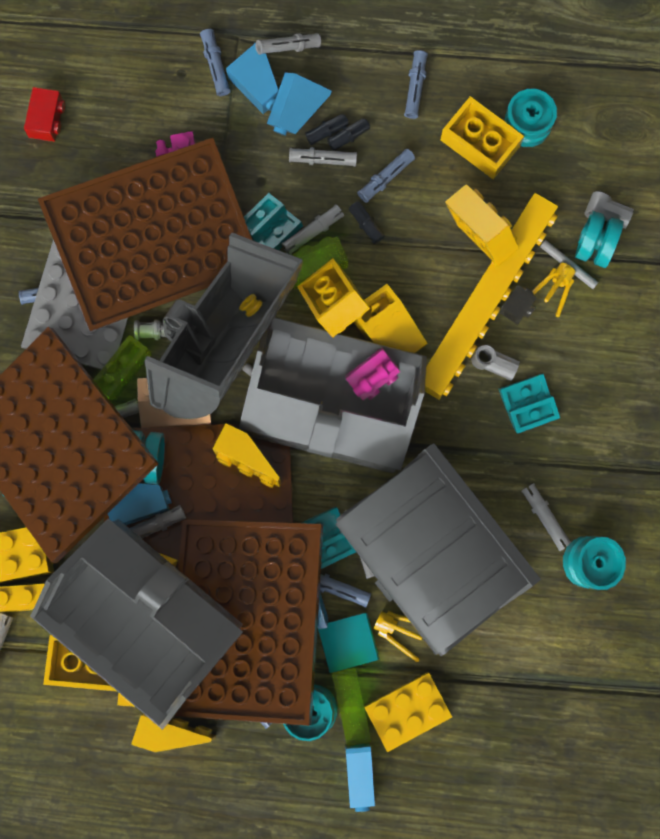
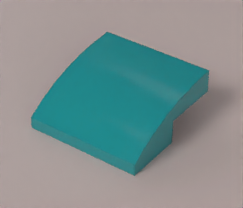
(271, 223)
(529, 403)
(334, 543)
(348, 643)

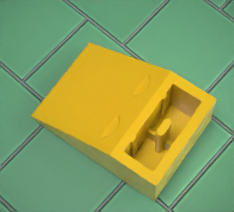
(389, 322)
(238, 449)
(173, 736)

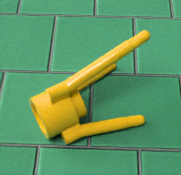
(561, 277)
(386, 624)

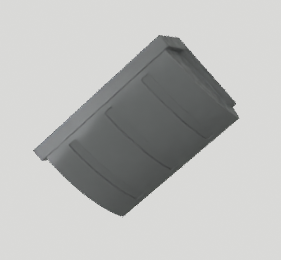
(215, 336)
(306, 366)
(436, 551)
(135, 620)

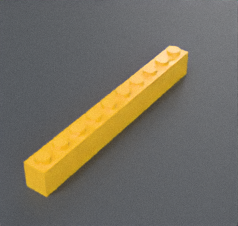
(486, 297)

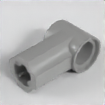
(603, 204)
(497, 364)

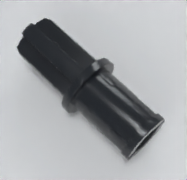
(326, 129)
(348, 134)
(366, 222)

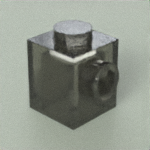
(519, 305)

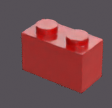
(44, 114)

